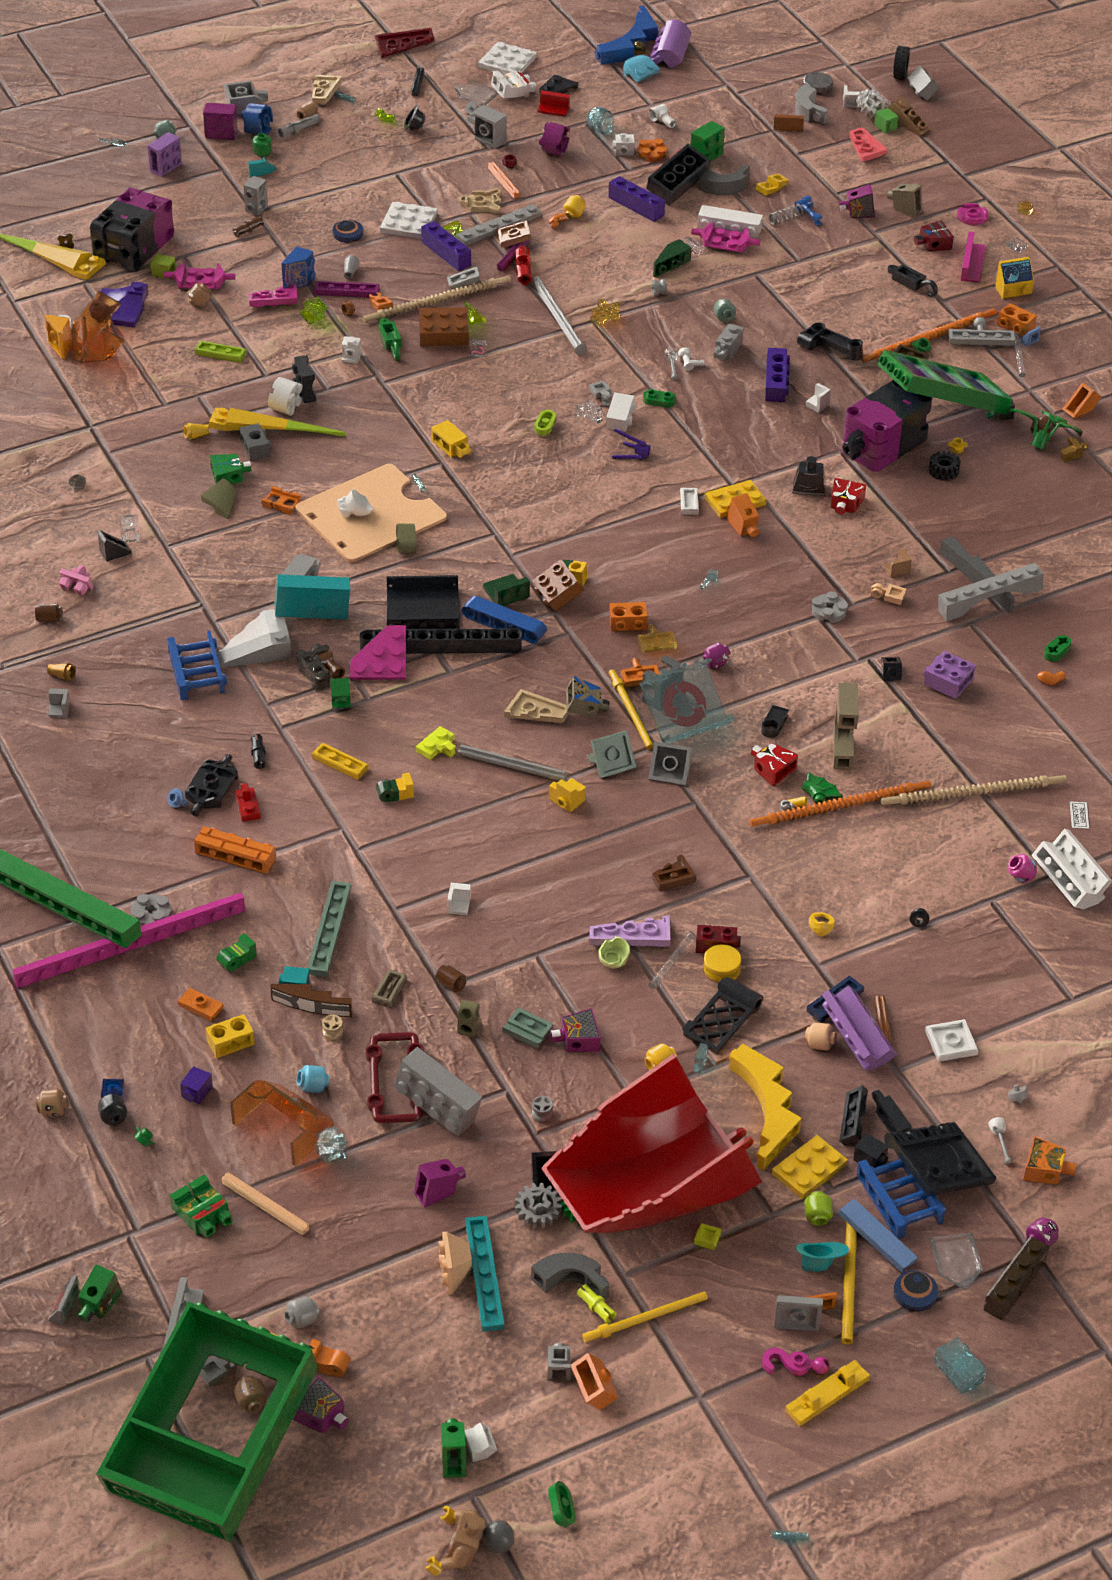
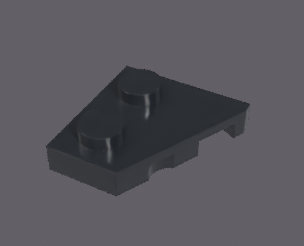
(559, 84)

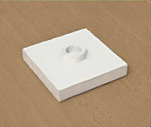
(951, 1040)

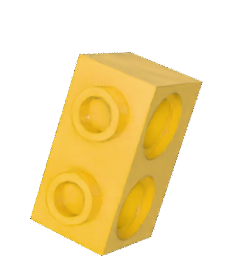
(230, 1036)

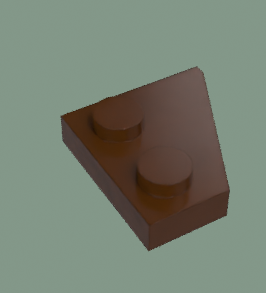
(674, 875)

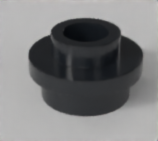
(919, 913)

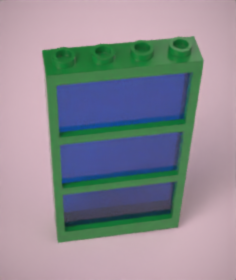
(944, 382)

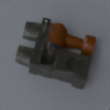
(314, 665)

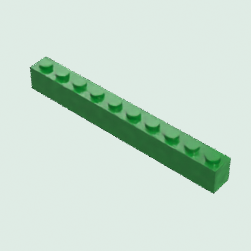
(68, 901)

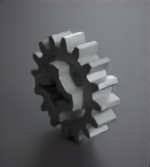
(538, 1206)

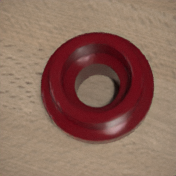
(509, 161)

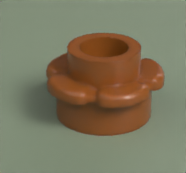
(348, 308)

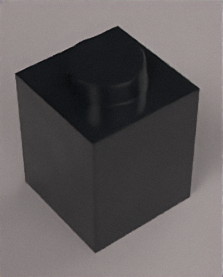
(871, 1150)

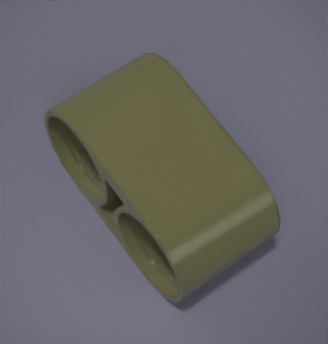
(406, 538)

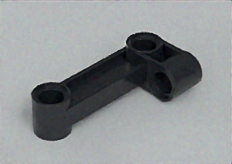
(819, 334)

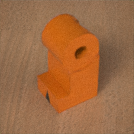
(330, 1361)

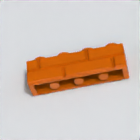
(235, 849)

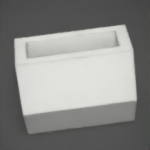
(480, 1442)

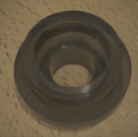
(77, 482)

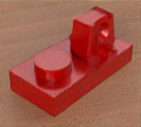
(247, 803)

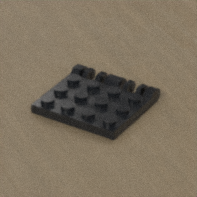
(940, 1158)

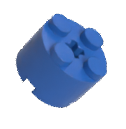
(257, 118)

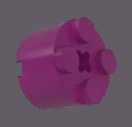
(554, 138)

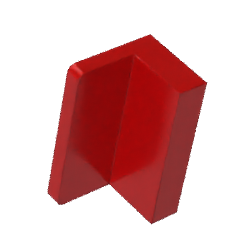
(554, 103)

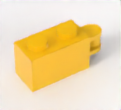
(450, 439)

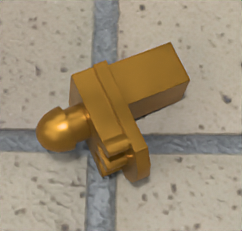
(1074, 450)

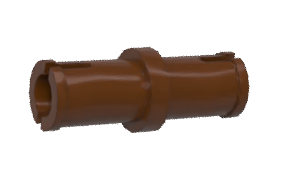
(248, 226)

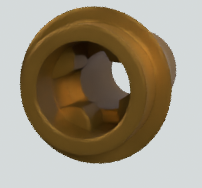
(63, 671)

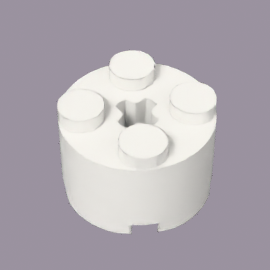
(285, 396)

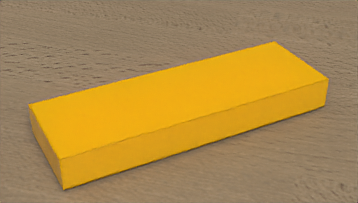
(340, 761)

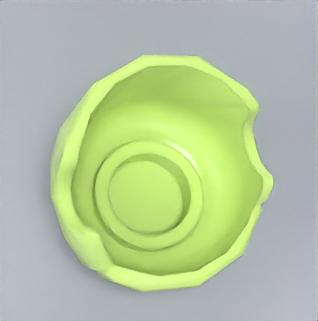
(614, 953)

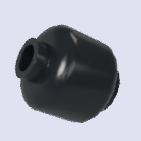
(112, 1107)

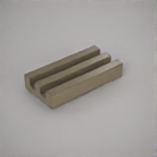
(384, 1000)

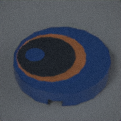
(347, 230)
(915, 1290)

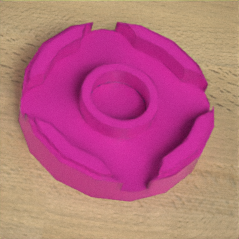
(972, 214)

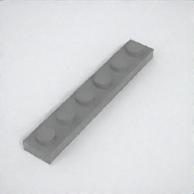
(490, 228)

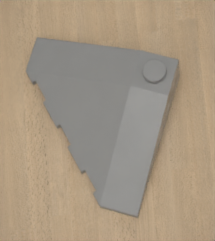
(259, 642)

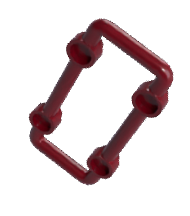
(375, 1101)

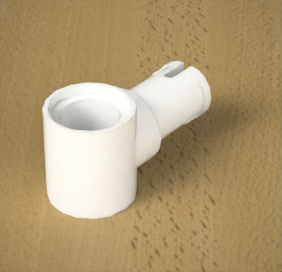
(660, 113)

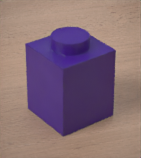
(196, 1085)

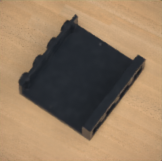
(423, 601)

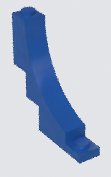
(623, 48)

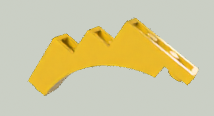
(764, 1079)

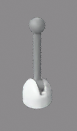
(998, 1127)

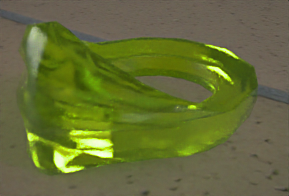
(454, 225)

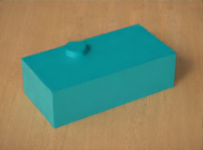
(312, 596)

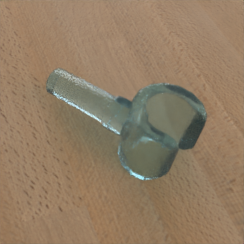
(711, 575)

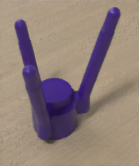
(641, 448)

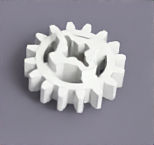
(871, 102)

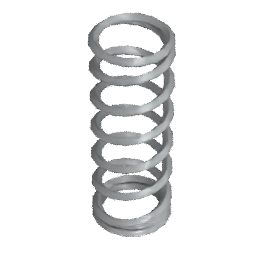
(775, 216)

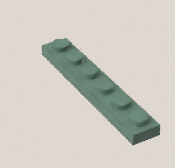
(329, 928)

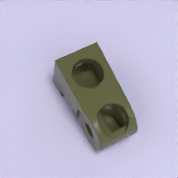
(468, 1015)

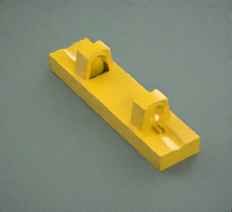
(827, 1393)

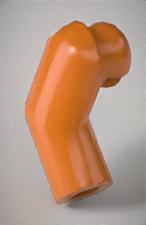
(1050, 678)

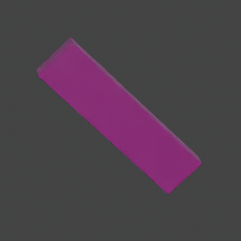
(346, 289)

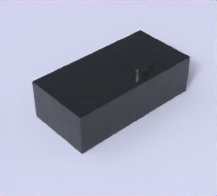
(678, 174)

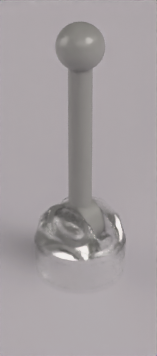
(673, 356)

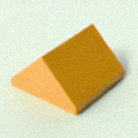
(59, 334)

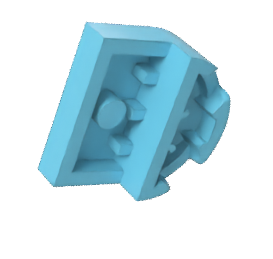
(640, 67)

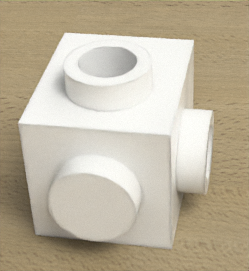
(623, 144)

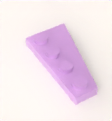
(640, 934)

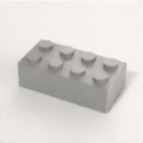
(437, 1091)

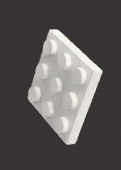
(507, 58)
(407, 219)

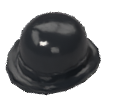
(414, 119)

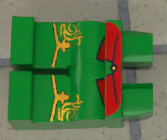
(201, 1206)

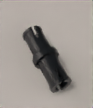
(258, 751)

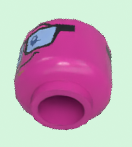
(1022, 868)

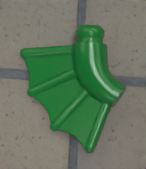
(820, 788)

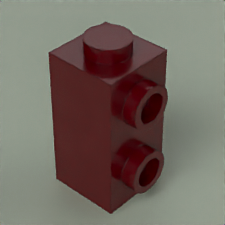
(716, 935)

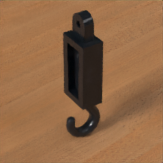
(911, 278)
(890, 1113)

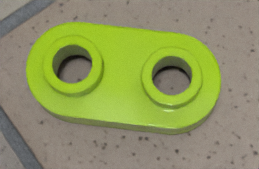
(545, 422)

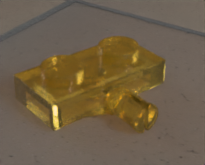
(656, 640)

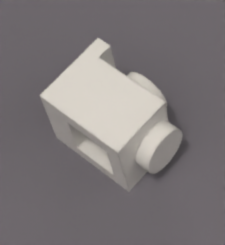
(351, 350)

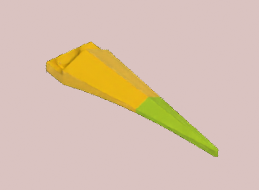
(75, 262)
(234, 418)

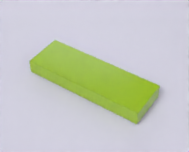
(220, 351)

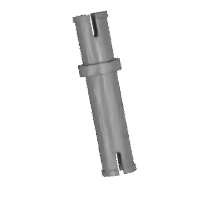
(293, 127)

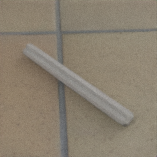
(512, 763)

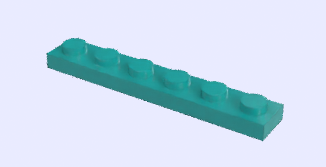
(484, 1274)

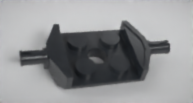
(210, 793)

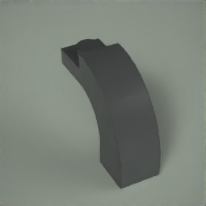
(725, 184)
(569, 1268)

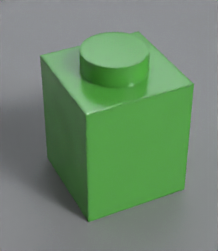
(886, 120)

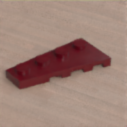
(401, 41)

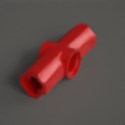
(523, 265)

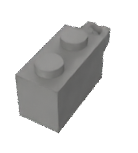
(728, 342)

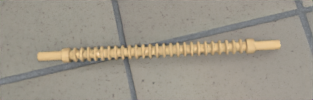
(492, 283)
(1042, 781)

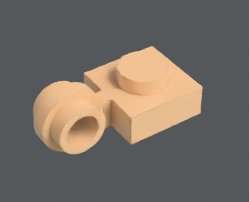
(892, 594)

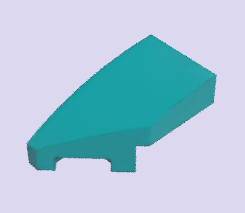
(260, 167)

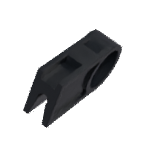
(775, 718)

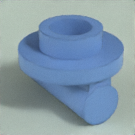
(176, 798)

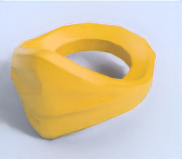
(821, 928)

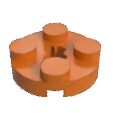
(652, 150)

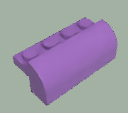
(671, 43)
(858, 1028)

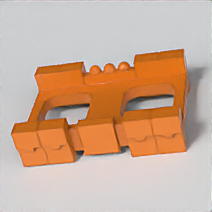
(283, 497)

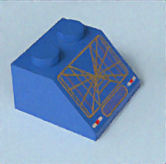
(298, 268)

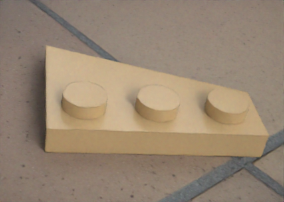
(325, 88)
(535, 707)

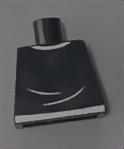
(809, 478)

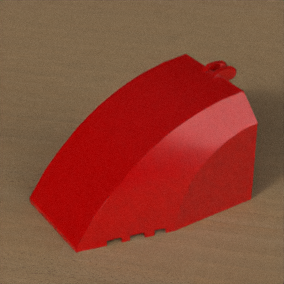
(650, 1157)

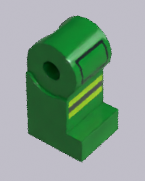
(238, 953)

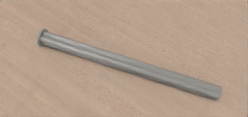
(579, 347)

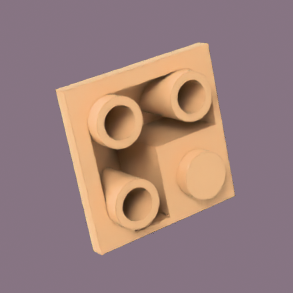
(455, 1261)

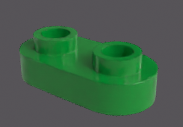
(659, 398)
(561, 1504)

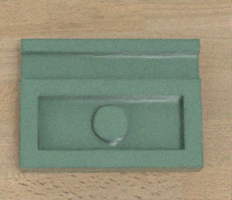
(527, 1028)

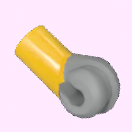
(793, 803)

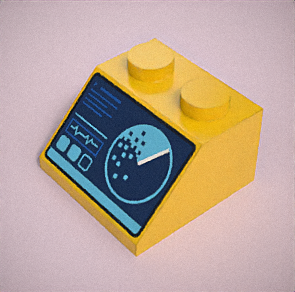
(1014, 277)

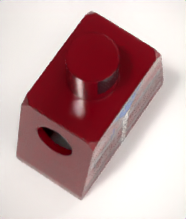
(935, 237)

